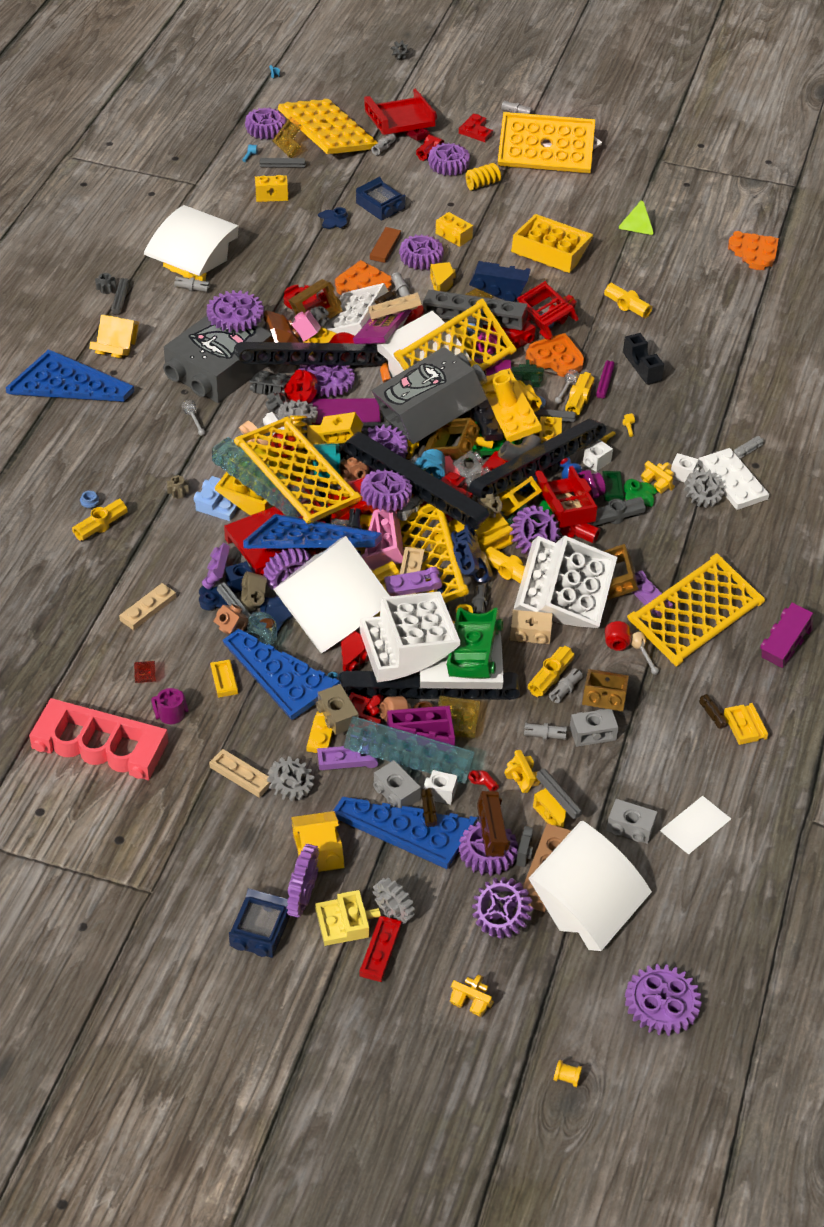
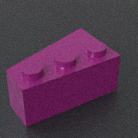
(787, 635)
(426, 722)

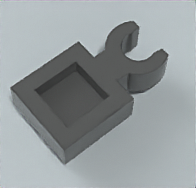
(525, 850)

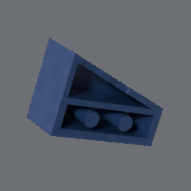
(499, 281)

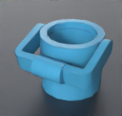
(432, 462)

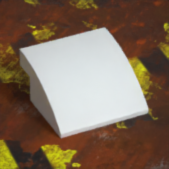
(192, 240)
(355, 309)
(409, 334)
(566, 581)
(332, 594)
(408, 635)
(437, 674)
(589, 886)

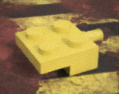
(344, 918)

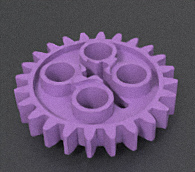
(235, 311)
(331, 378)
(390, 439)
(302, 880)
(663, 999)

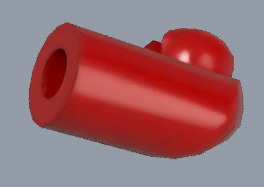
(373, 703)
(483, 778)

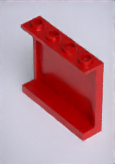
(401, 114)
(241, 529)

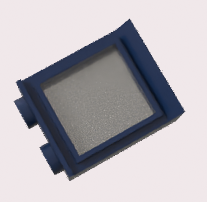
(379, 199)
(259, 923)

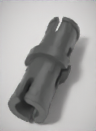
(479, 600)

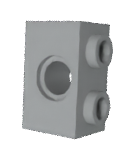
(593, 727)
(396, 786)
(631, 821)

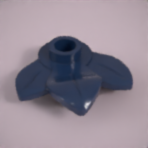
(333, 218)
(210, 598)

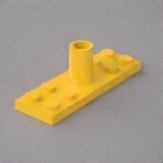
(510, 406)

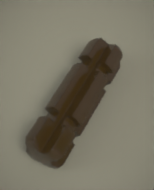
(386, 297)
(713, 711)
(429, 807)

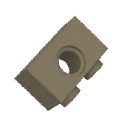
(336, 708)

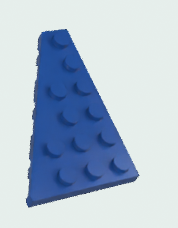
(64, 378)
(294, 532)

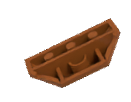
(281, 328)

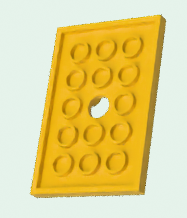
(316, 123)
(569, 138)

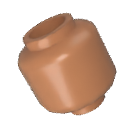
(393, 703)

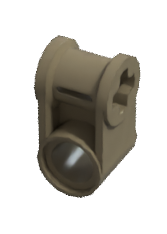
(253, 590)

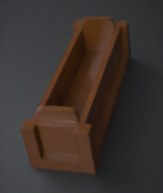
(492, 824)

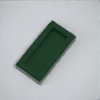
(613, 485)

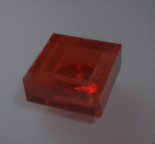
(145, 671)

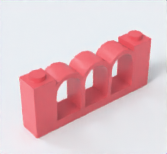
(139, 763)

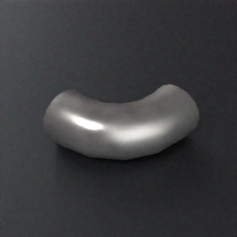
(509, 450)

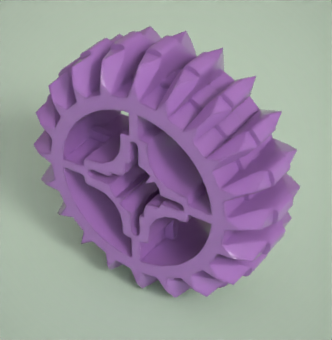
(264, 123)
(449, 159)
(421, 251)
(386, 490)
(523, 521)
(284, 565)
(474, 855)
(486, 915)

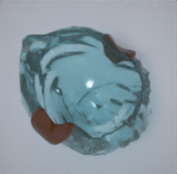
(262, 627)

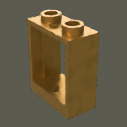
(328, 288)
(469, 434)
(625, 583)
(597, 687)

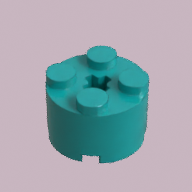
(331, 454)

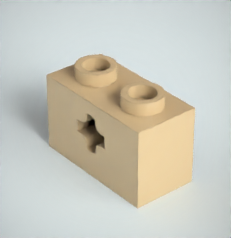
(531, 627)

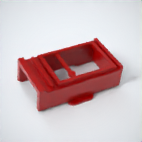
(543, 321)
(581, 489)

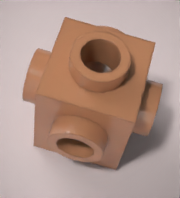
(353, 469)
(230, 619)

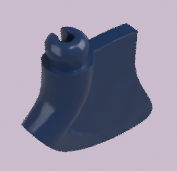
(277, 610)

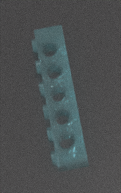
(241, 466)
(407, 749)

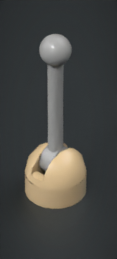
(638, 642)

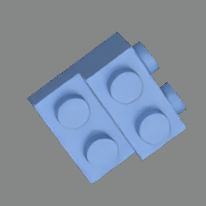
(212, 502)

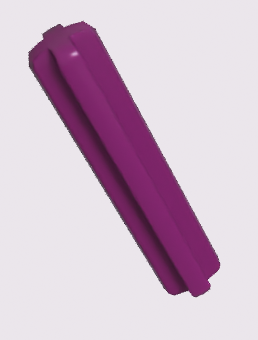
(605, 379)

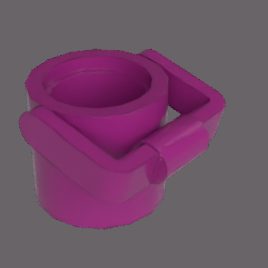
(595, 481)
(170, 706)

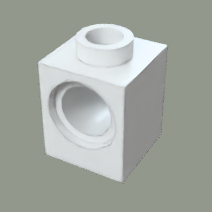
(597, 455)
(683, 466)
(443, 786)

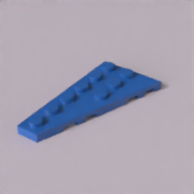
(282, 676)
(407, 828)

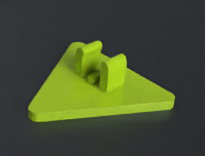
(638, 220)

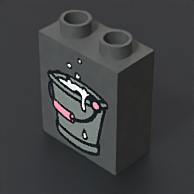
(206, 359)
(431, 393)

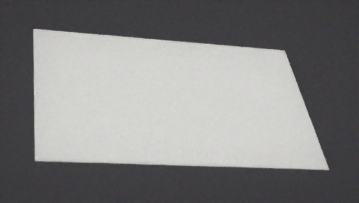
(695, 824)

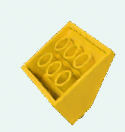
(551, 243)
(245, 497)

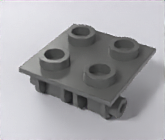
(264, 378)

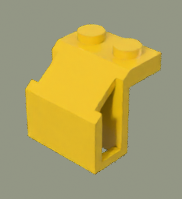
(115, 336)
(512, 501)
(320, 831)

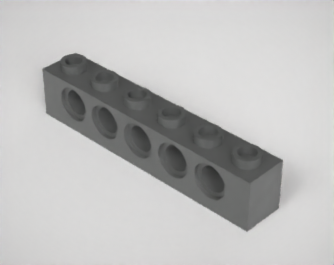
(449, 305)

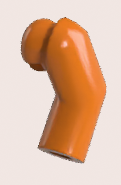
(384, 370)

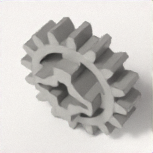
(298, 409)
(704, 488)
(290, 778)
(393, 900)

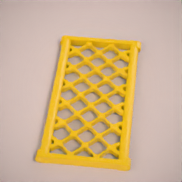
(480, 304)
(312, 454)
(444, 541)
(708, 631)

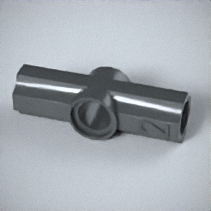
(618, 510)

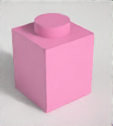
(306, 325)

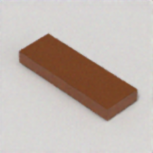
(385, 244)

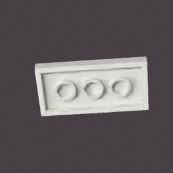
(740, 485)

